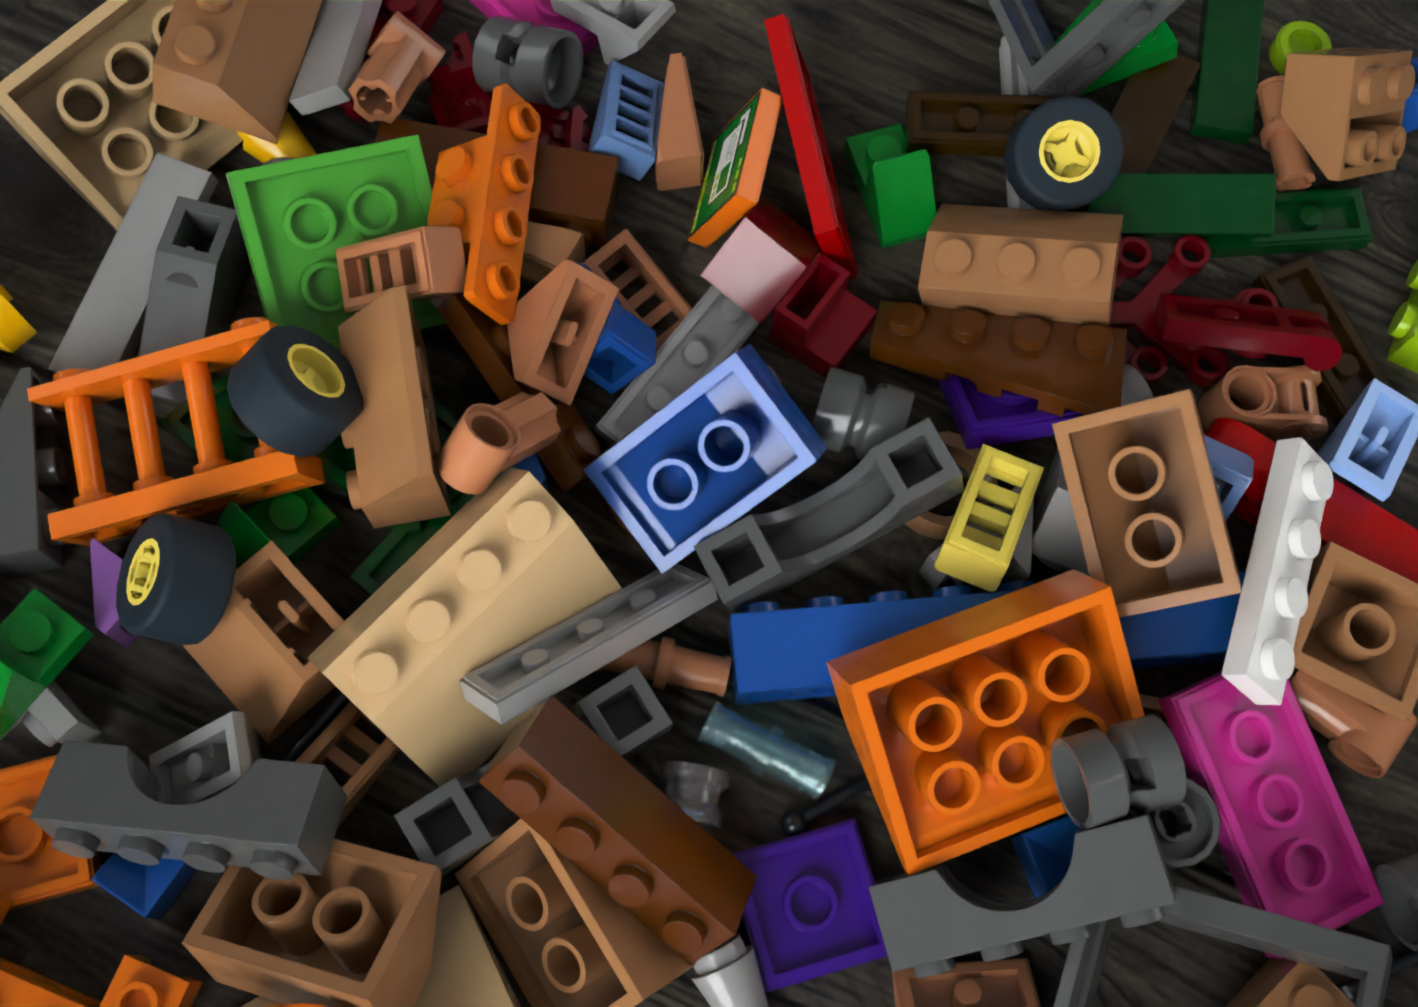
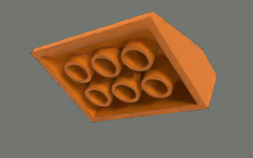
(967, 711)

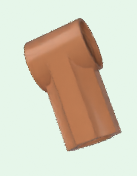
(396, 68)
(495, 439)
(1357, 732)

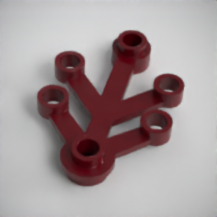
(1141, 310)

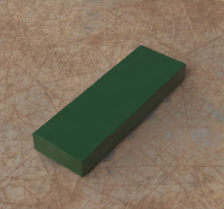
(1228, 70)
(1191, 204)
(1306, 224)

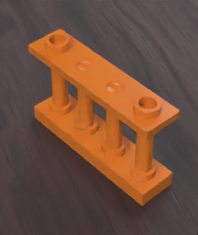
(215, 478)

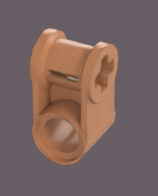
(1273, 401)

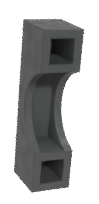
(878, 495)
(466, 817)
(270, 820)
(938, 917)

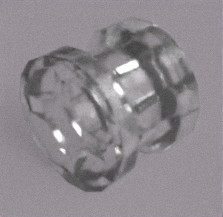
(696, 791)

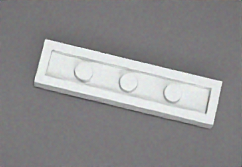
(1278, 573)

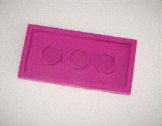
(1274, 804)

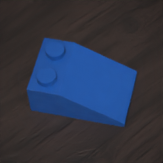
(706, 458)

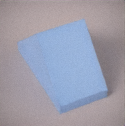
(1373, 439)

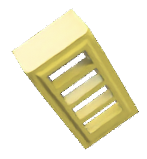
(976, 554)

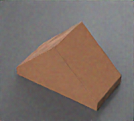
(559, 329)

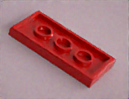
(810, 145)

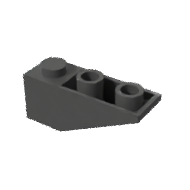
(193, 280)
(29, 480)

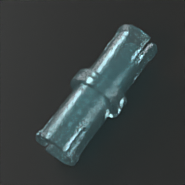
(767, 750)

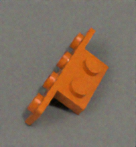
(487, 196)

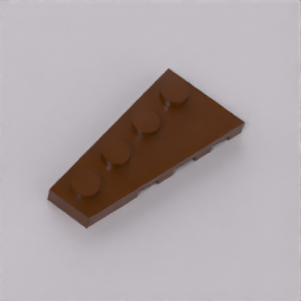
(490, 351)
(1034, 357)

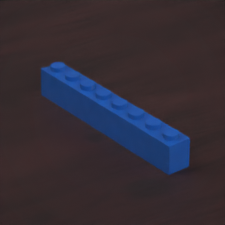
(786, 651)

